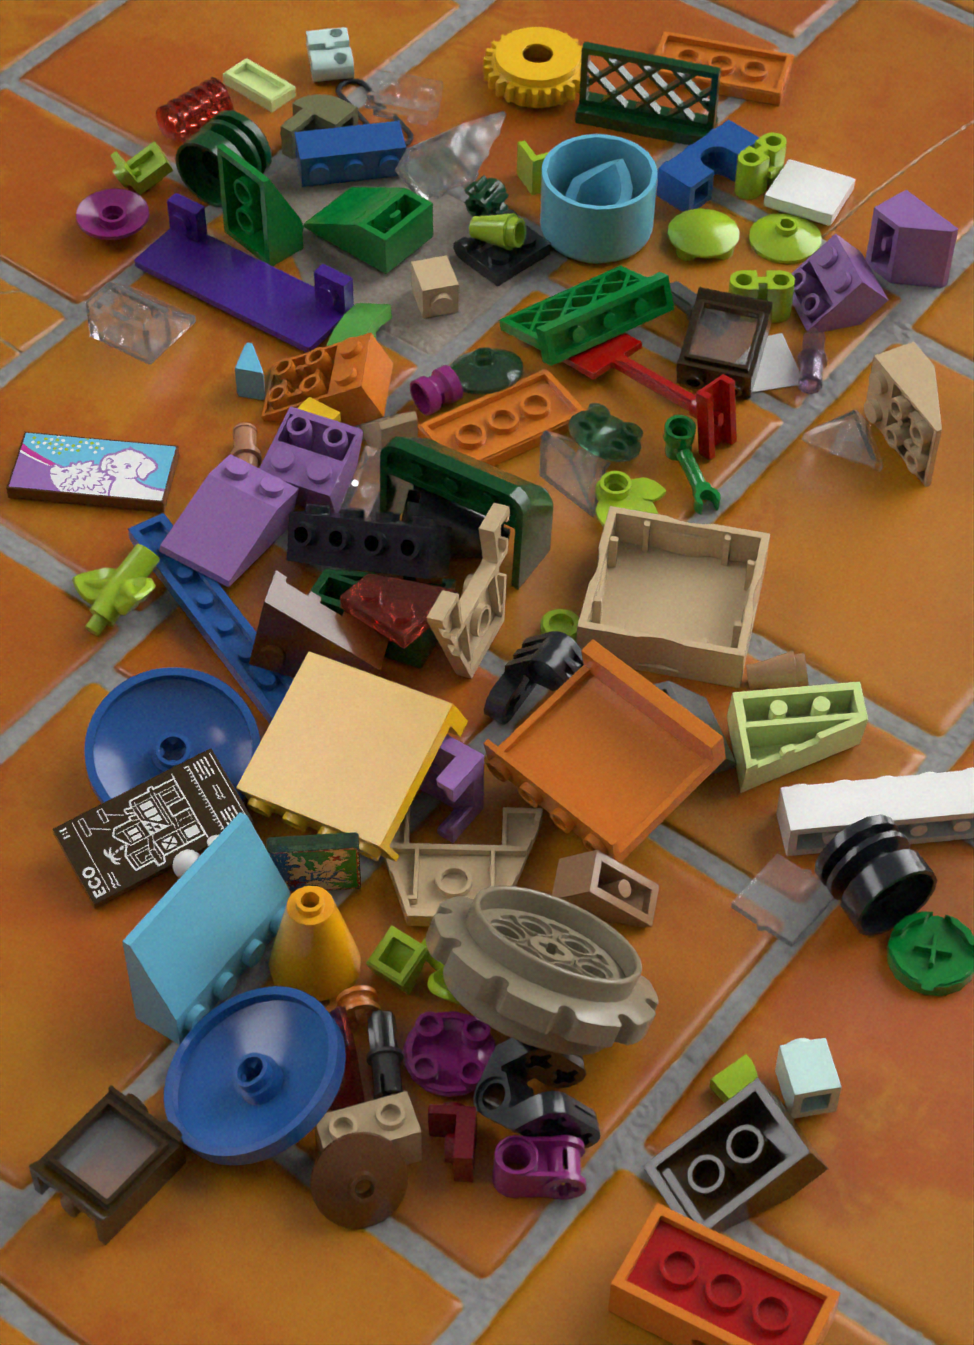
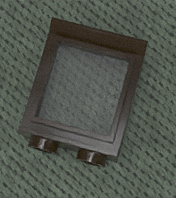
(724, 338)
(111, 1162)

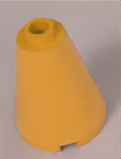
(314, 947)

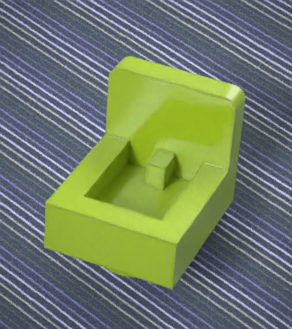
(142, 169)

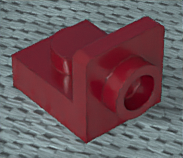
(459, 1128)

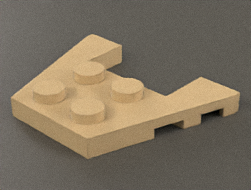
(470, 624)
(436, 872)

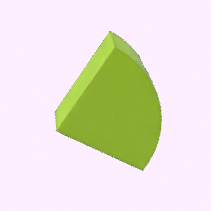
(733, 1078)

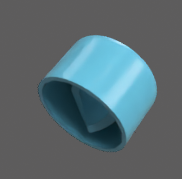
(598, 198)

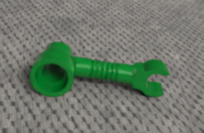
(679, 436)

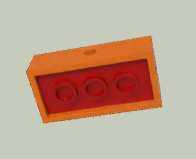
(715, 1291)

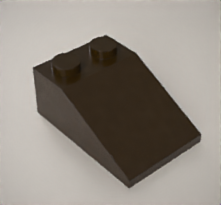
(736, 1161)

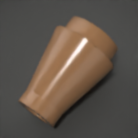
(778, 672)

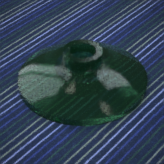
(487, 370)

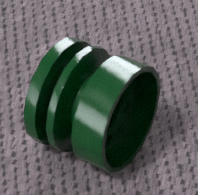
(198, 155)

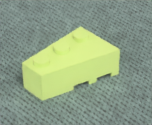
(792, 728)

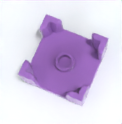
(458, 781)

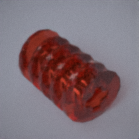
(193, 109)

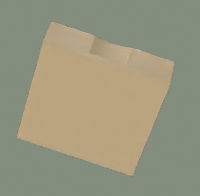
(675, 595)

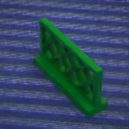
(590, 313)

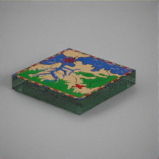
(317, 860)

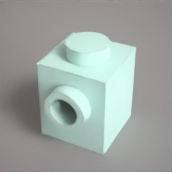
(807, 1077)

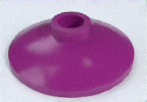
(112, 214)

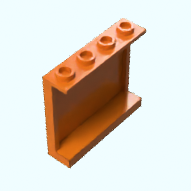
(607, 755)

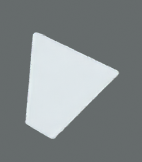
(776, 366)

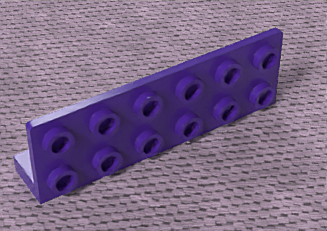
(243, 284)

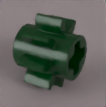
(486, 197)

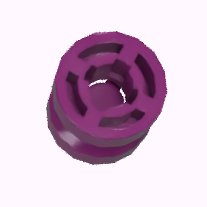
(437, 389)

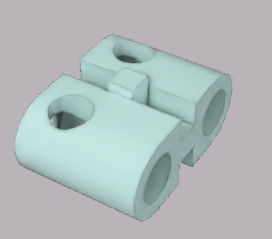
(329, 54)

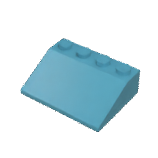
(205, 932)

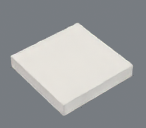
(809, 192)

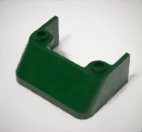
(471, 485)

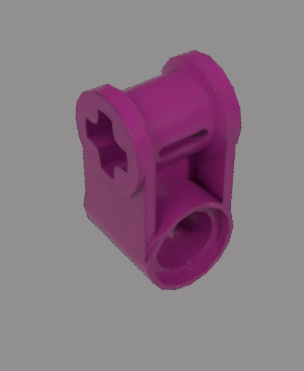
(542, 1167)

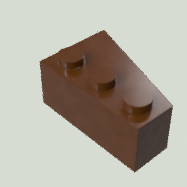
(299, 623)

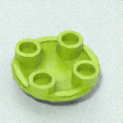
(703, 234)

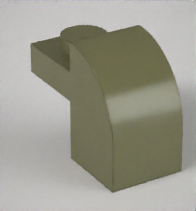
(316, 113)

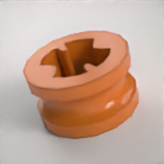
(359, 1004)

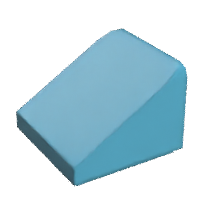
(249, 374)

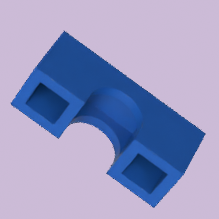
(689, 176)

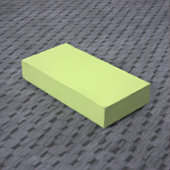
(259, 85)

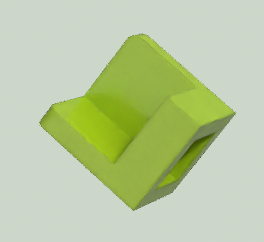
(529, 167)

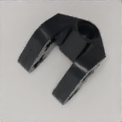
(542, 660)
(510, 1102)

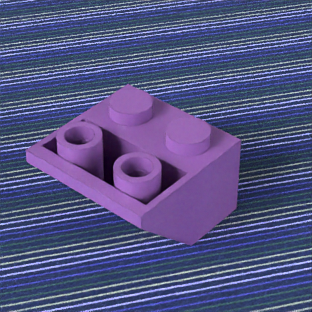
(910, 242)
(836, 288)
(315, 457)

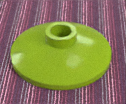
(784, 238)

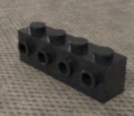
(369, 543)

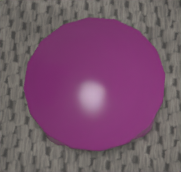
(448, 1052)

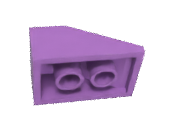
(231, 520)

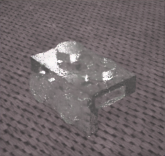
(404, 95)

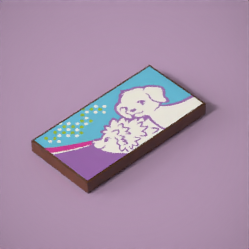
(93, 471)

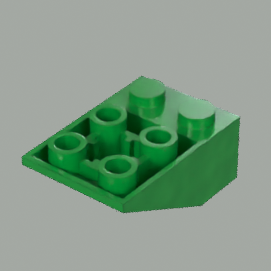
(376, 224)

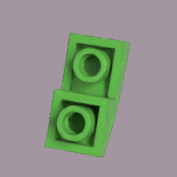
(361, 320)

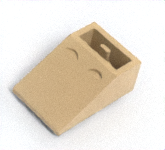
(906, 406)

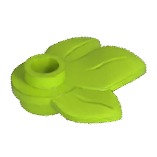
(620, 491)

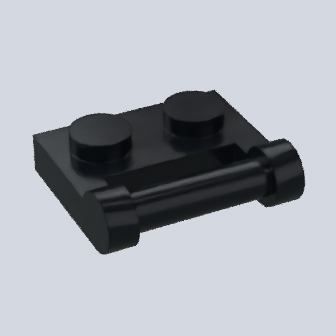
(499, 263)

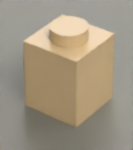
(435, 286)

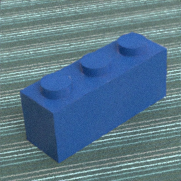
(349, 153)

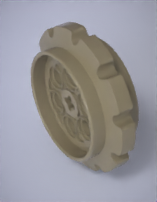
(542, 970)

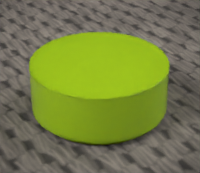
(560, 620)

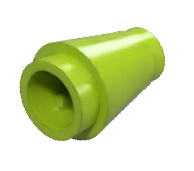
(500, 230)

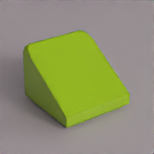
(398, 959)

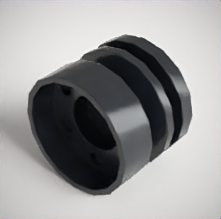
(875, 874)

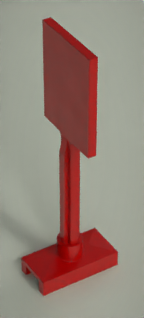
(712, 406)

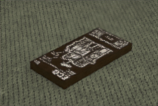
(147, 826)

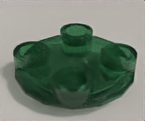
(605, 434)

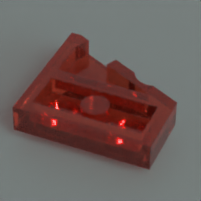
(392, 606)

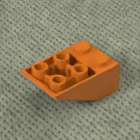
(344, 376)

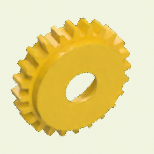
(530, 82)

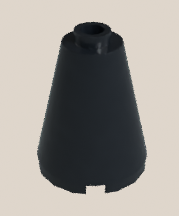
(464, 521)

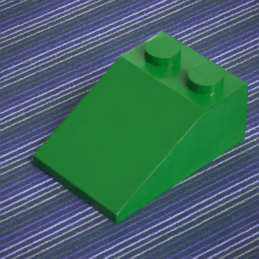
(256, 210)

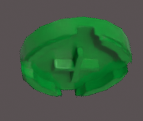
(931, 953)

